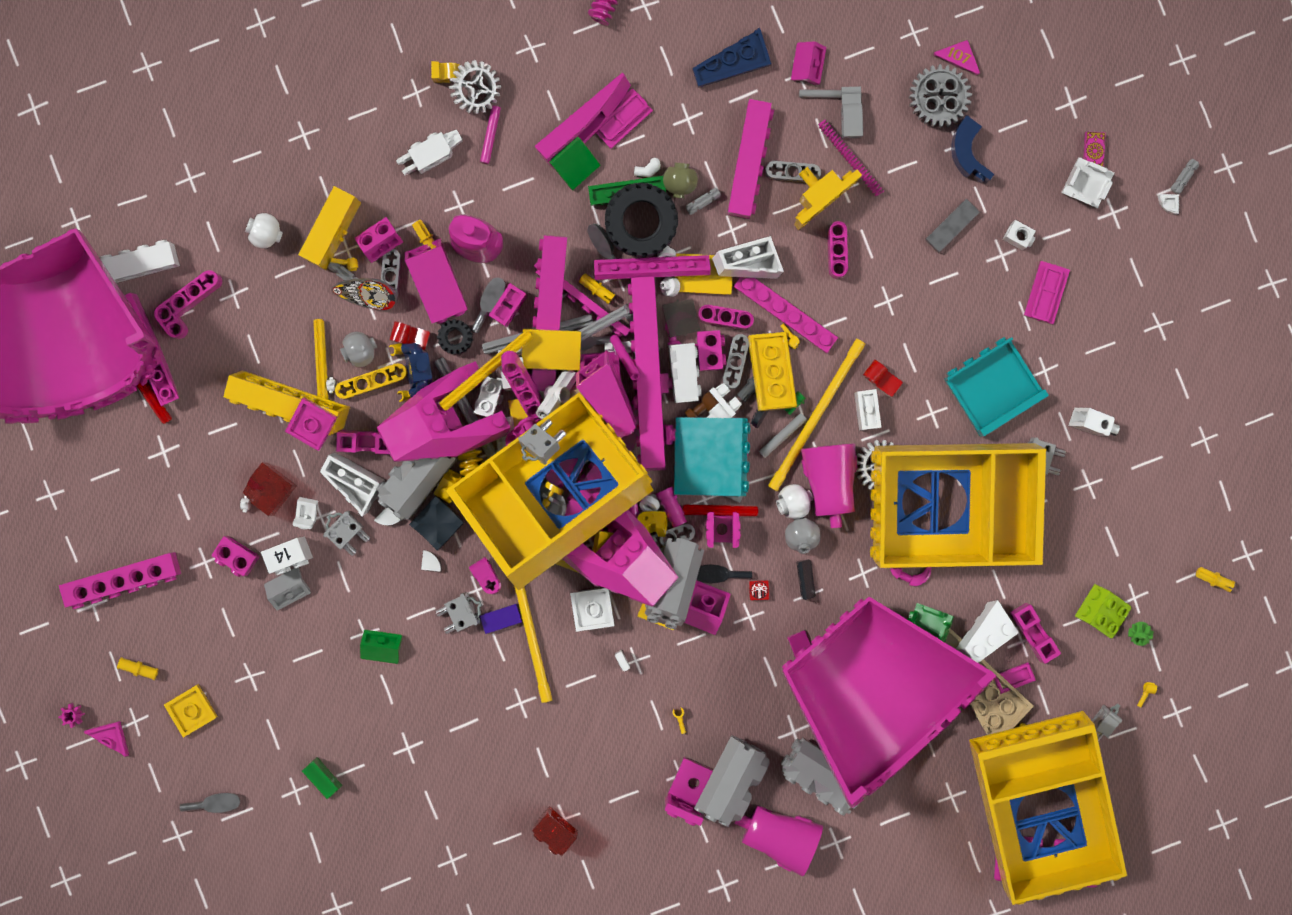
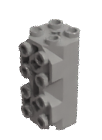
(412, 484)
(674, 604)
(810, 769)
(727, 790)

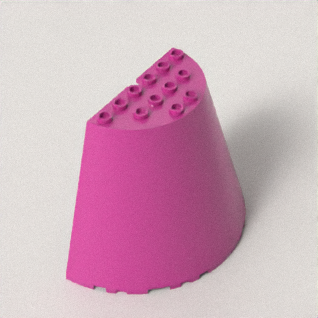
(67, 334)
(879, 693)

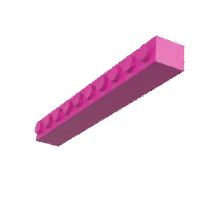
(648, 365)

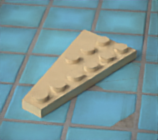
(996, 710)

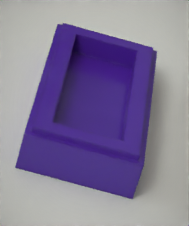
(501, 618)

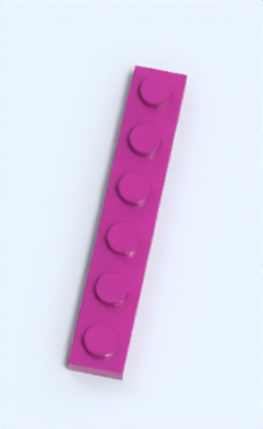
(652, 267)
(589, 306)
(786, 313)

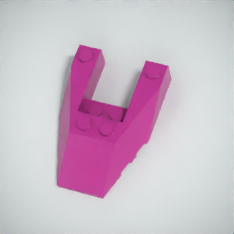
(427, 431)
(626, 562)

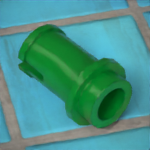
(800, 399)

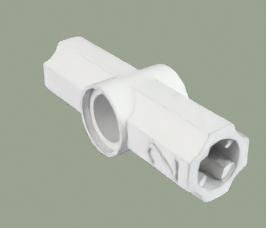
(557, 394)

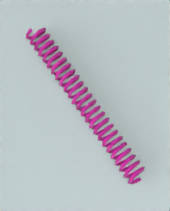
(872, 186)

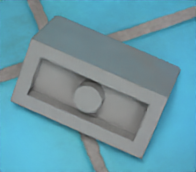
(286, 589)

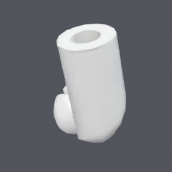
(648, 171)

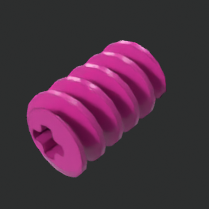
(600, 10)

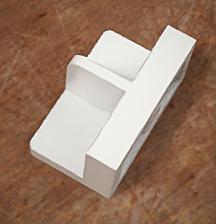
(867, 409)

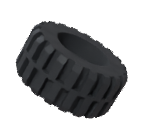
(667, 220)

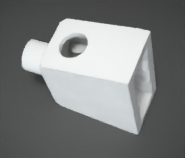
(1093, 422)

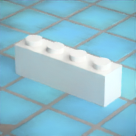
(142, 261)

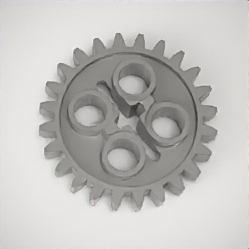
(941, 112)

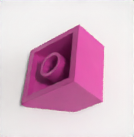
(707, 607)

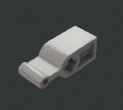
(851, 113)

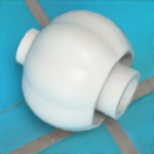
(263, 230)
(794, 501)

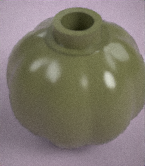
(680, 180)

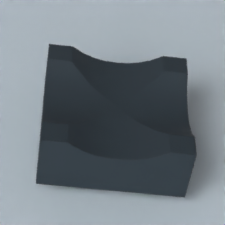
(437, 523)

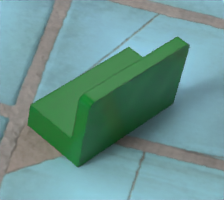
(380, 646)
(322, 778)

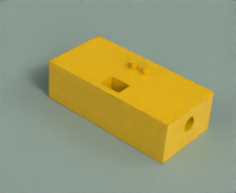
(330, 228)

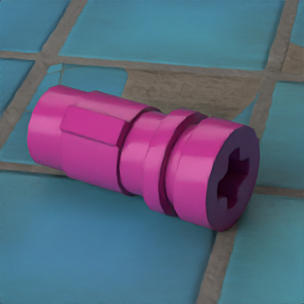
(672, 507)

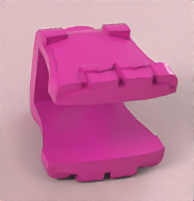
(732, 534)

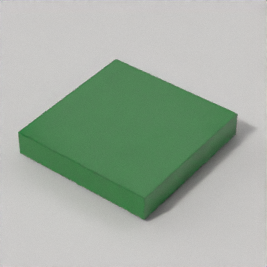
(574, 163)

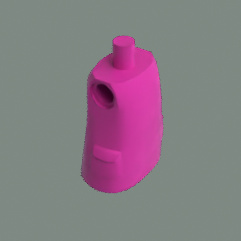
(475, 238)
(831, 479)
(782, 838)

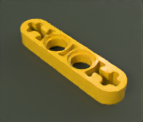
(370, 378)

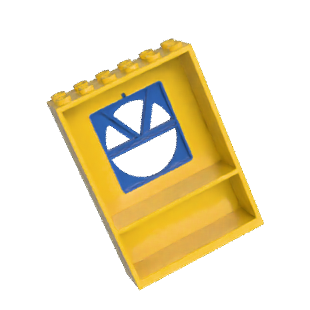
(505, 501)
(1001, 512)
(1037, 759)

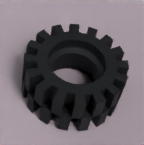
(452, 325)

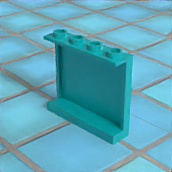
(994, 387)
(711, 456)

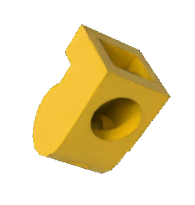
(443, 71)
(654, 522)

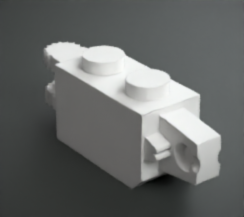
(430, 152)

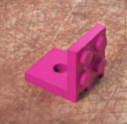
(682, 797)

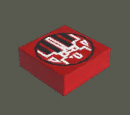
(759, 590)

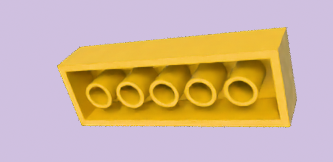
(277, 398)

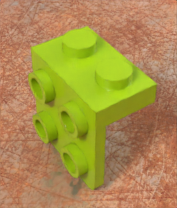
(1103, 611)

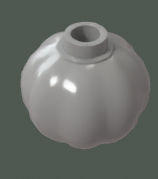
(358, 349)
(802, 535)

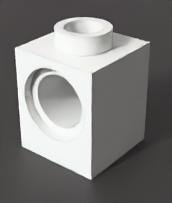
(1011, 235)

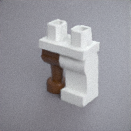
(715, 404)

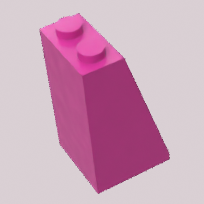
(436, 282)
(606, 394)

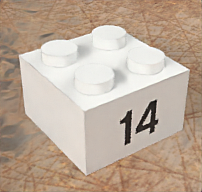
(283, 556)

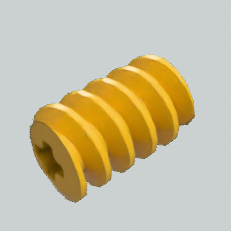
(470, 461)

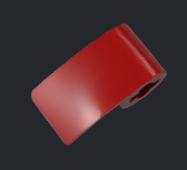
(406, 334)
(881, 378)

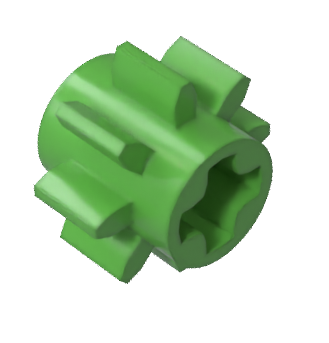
(1140, 633)

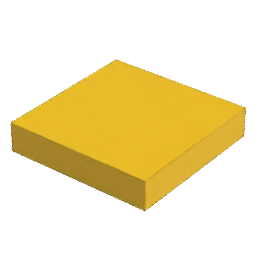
(190, 710)

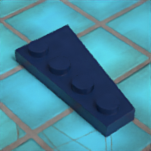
(740, 58)

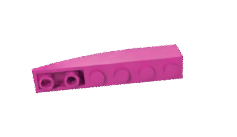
(585, 120)
(162, 380)

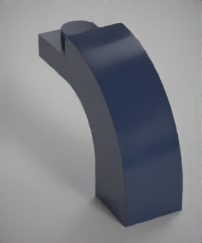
(962, 151)

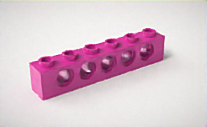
(71, 591)

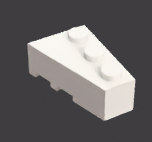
(749, 260)
(684, 372)
(352, 481)
(988, 633)

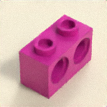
(378, 240)
(508, 305)
(705, 350)
(237, 551)

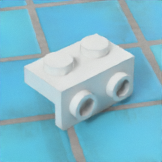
(488, 397)

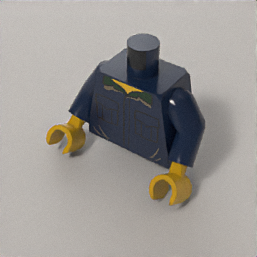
(417, 368)

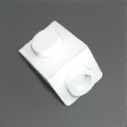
(305, 513)

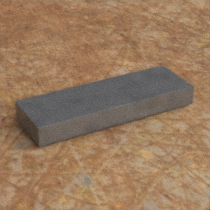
(952, 225)

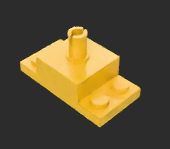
(822, 193)

